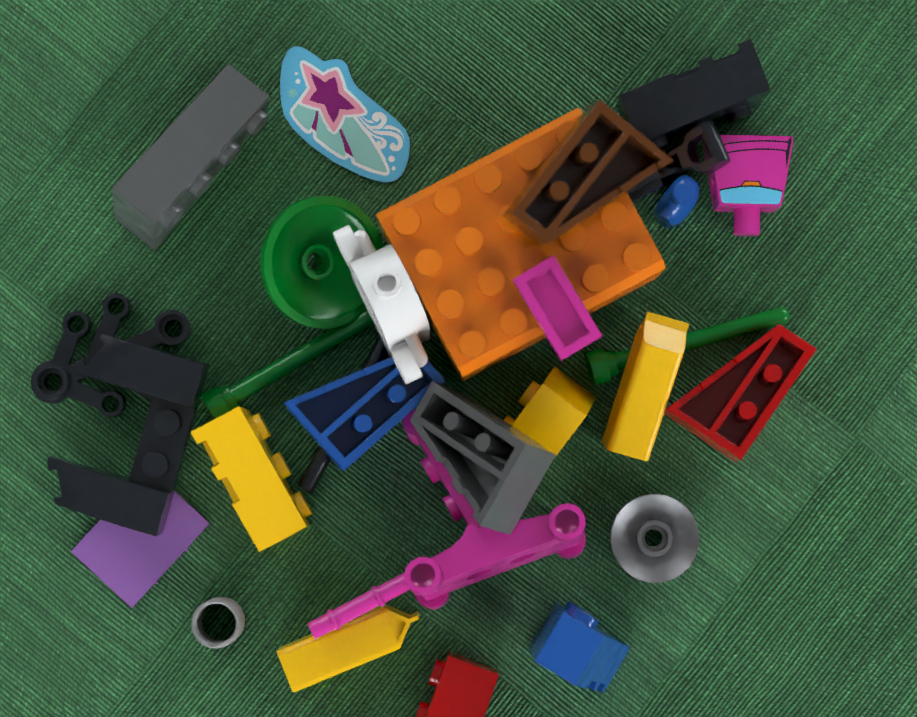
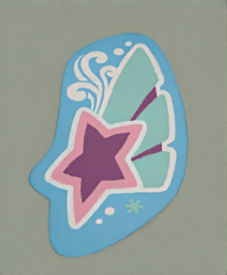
(341, 118)

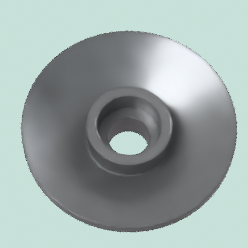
(677, 543)

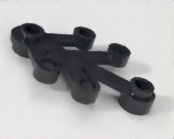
(109, 325)

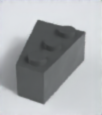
(484, 455)

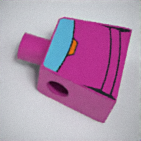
(751, 180)

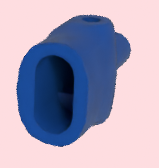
(677, 202)

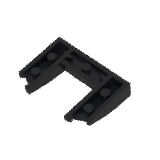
(176, 391)

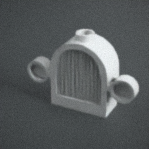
(388, 299)

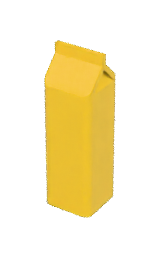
(645, 386)
(340, 650)

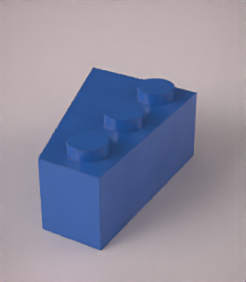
(359, 408)

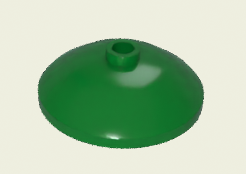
(326, 293)

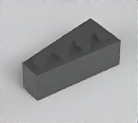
(189, 156)

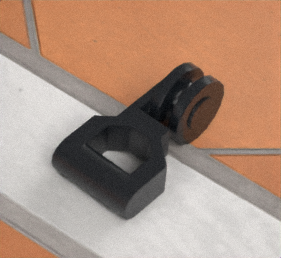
(687, 157)

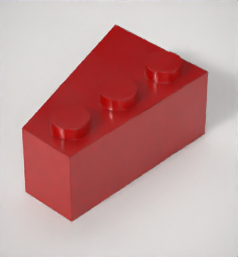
(744, 393)
(460, 689)

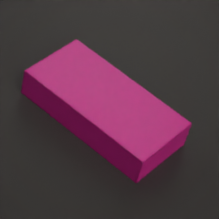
(557, 308)

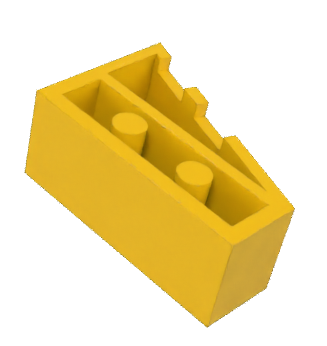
(552, 410)
(254, 476)

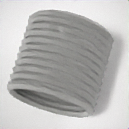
(199, 632)

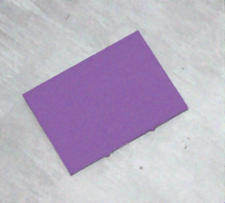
(135, 560)

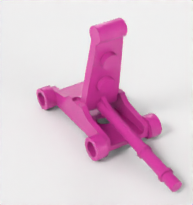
(472, 558)

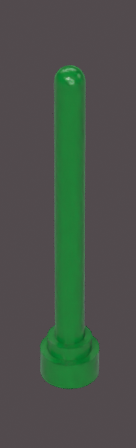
(605, 364)
(226, 399)

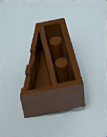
(583, 173)

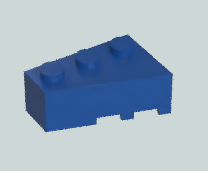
(576, 648)

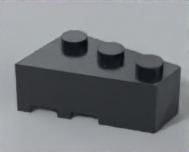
(706, 93)

